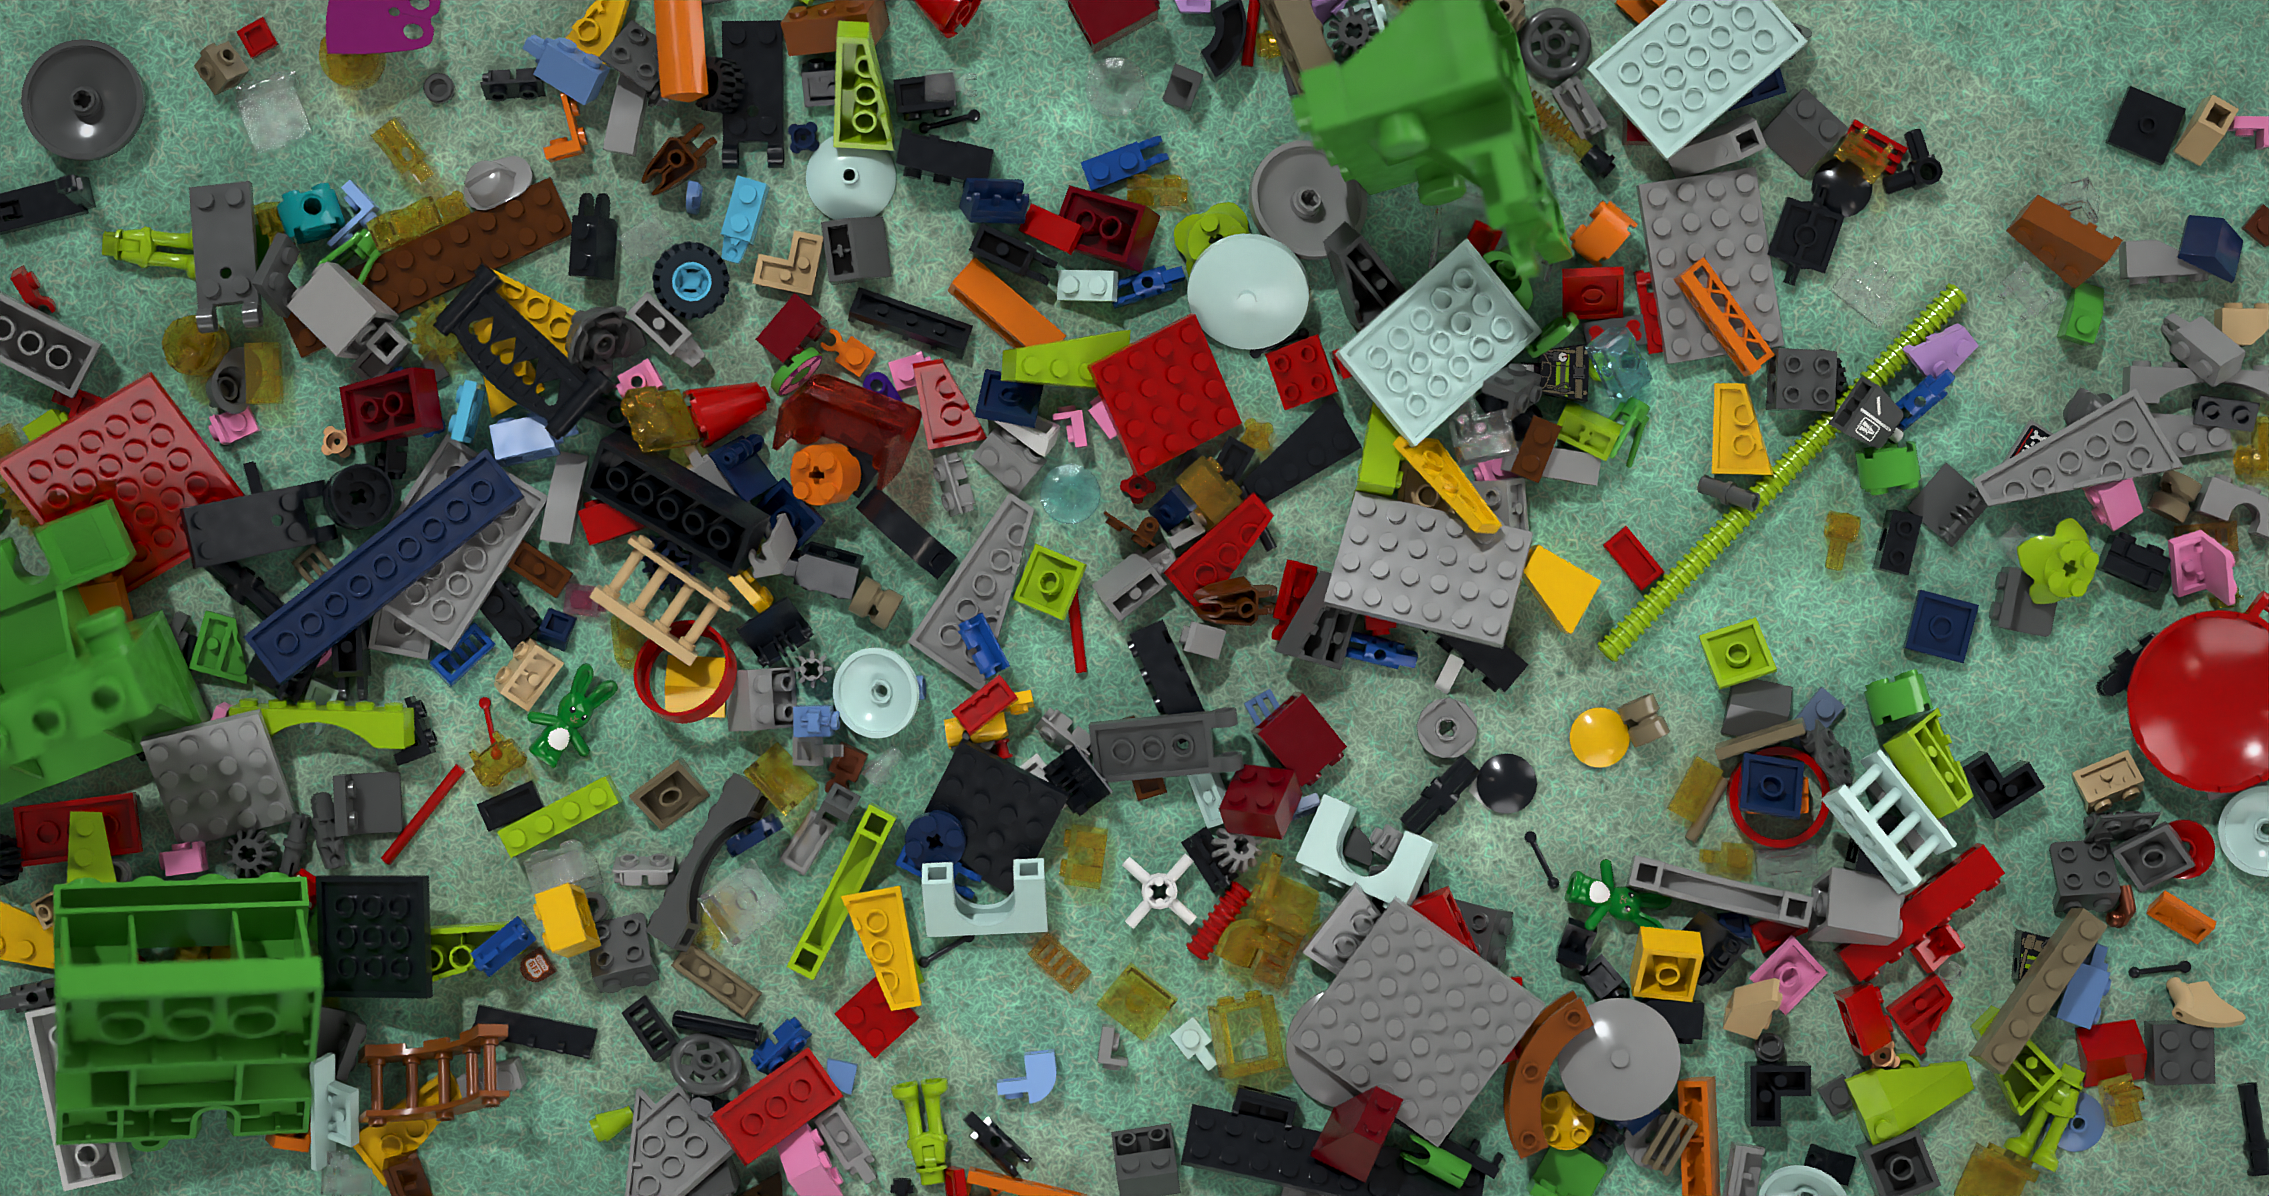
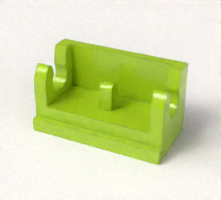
(1588, 430)

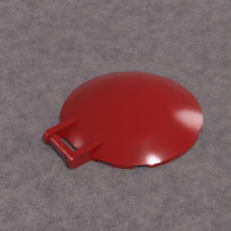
(2205, 699)

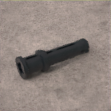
(2256, 1143)

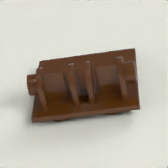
(1144, 532)

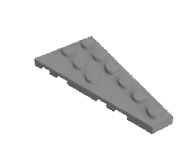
(2099, 449)
(1342, 930)

